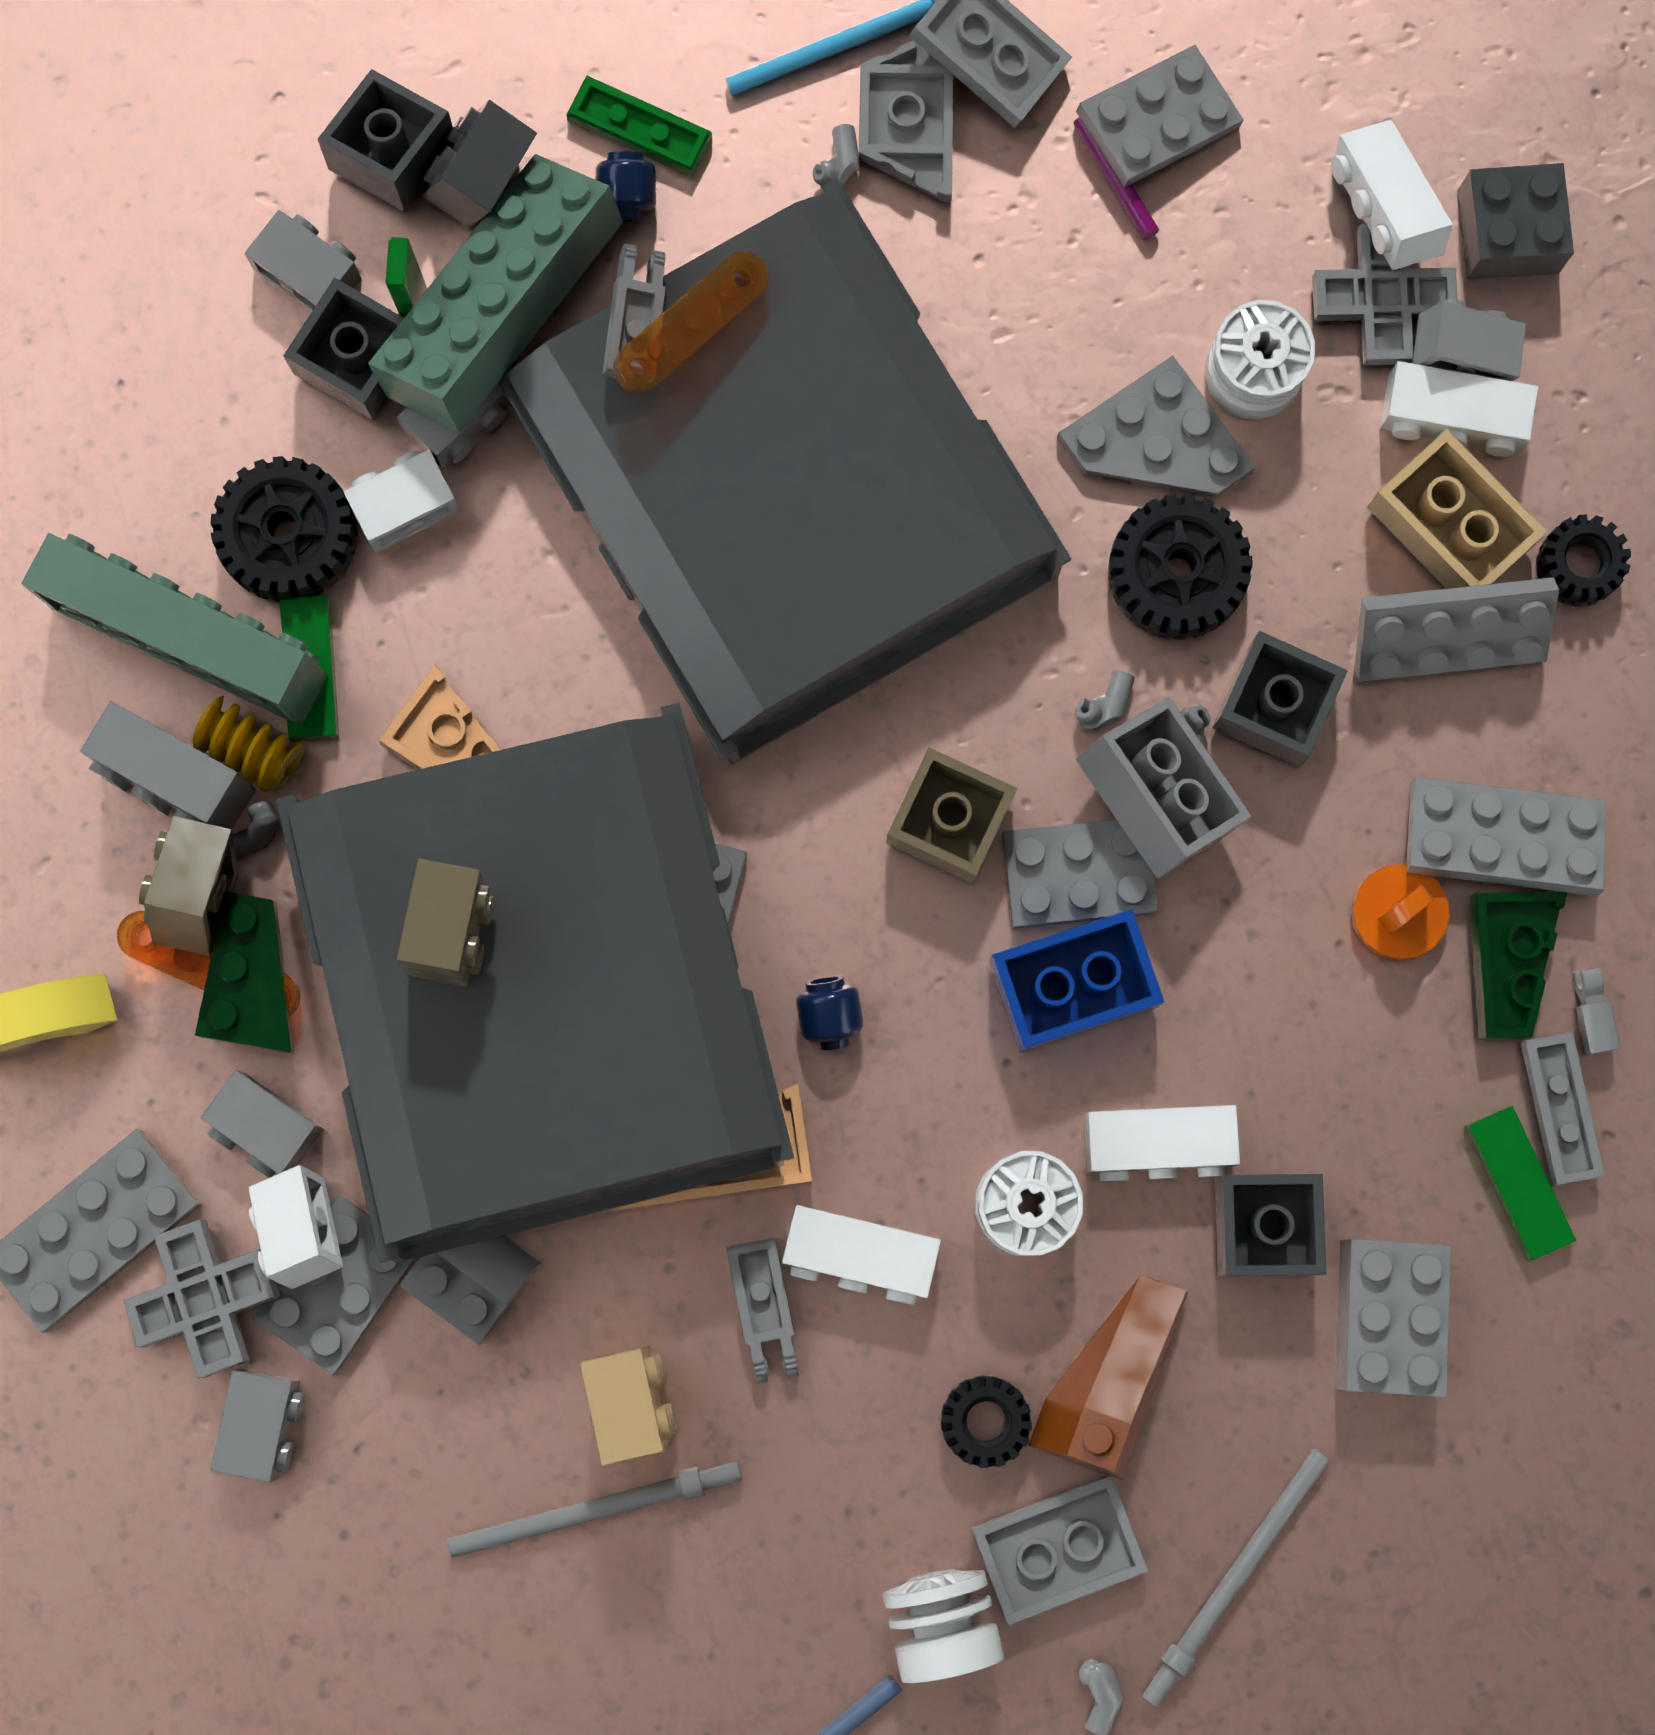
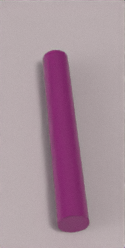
(1128, 196)

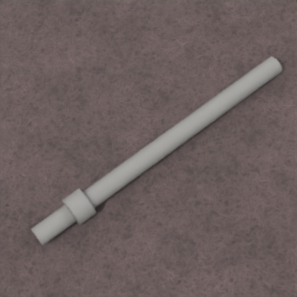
(689, 1484)
(1179, 1657)

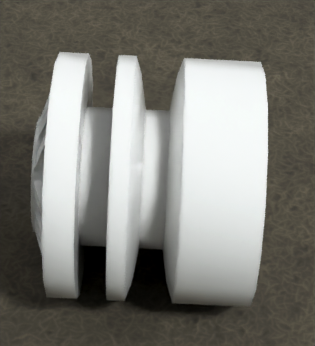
(1241, 377)
(1000, 1195)
(943, 1626)

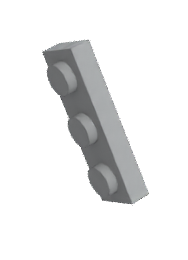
(1562, 1109)

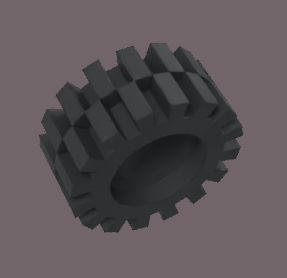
(1603, 541)
(1016, 1427)

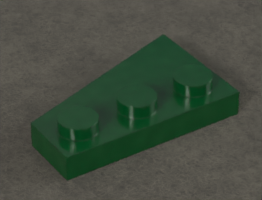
(1510, 957)
(245, 978)

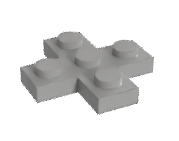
(1381, 300)
(200, 1299)

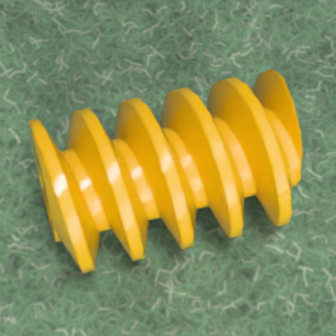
(244, 747)

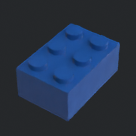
(1076, 980)

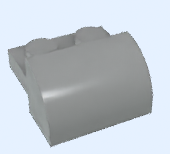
(472, 1283)

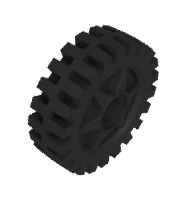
(261, 502)
(1185, 531)

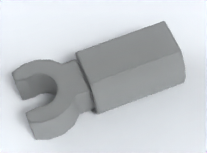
(1594, 1014)

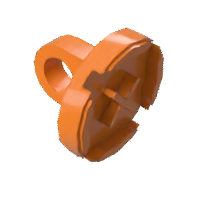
(1399, 913)

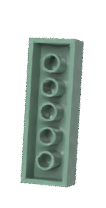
(496, 292)
(175, 627)

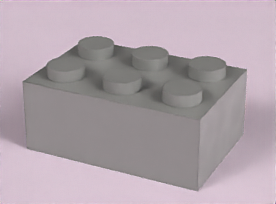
(165, 770)
(1163, 787)
(1393, 1317)

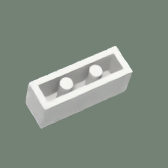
(1391, 195)
(1471, 406)
(1161, 1142)
(860, 1254)

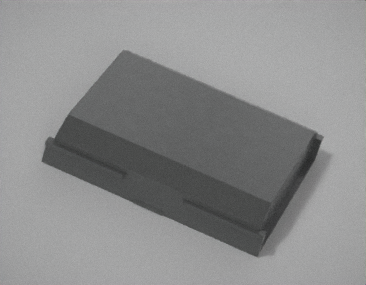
(795, 488)
(608, 1007)

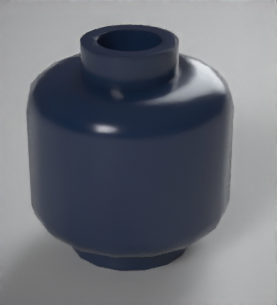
(630, 181)
(829, 1012)

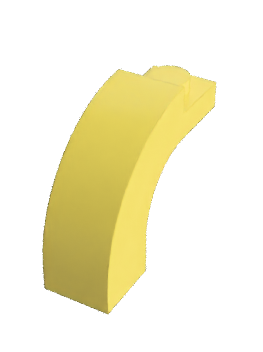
(55, 1010)

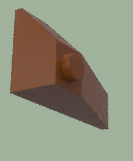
(1106, 1391)

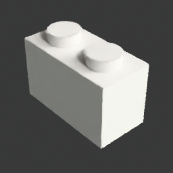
(401, 500)
(294, 1227)

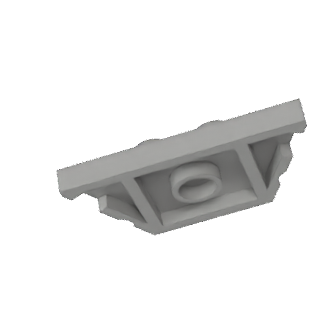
(908, 118)

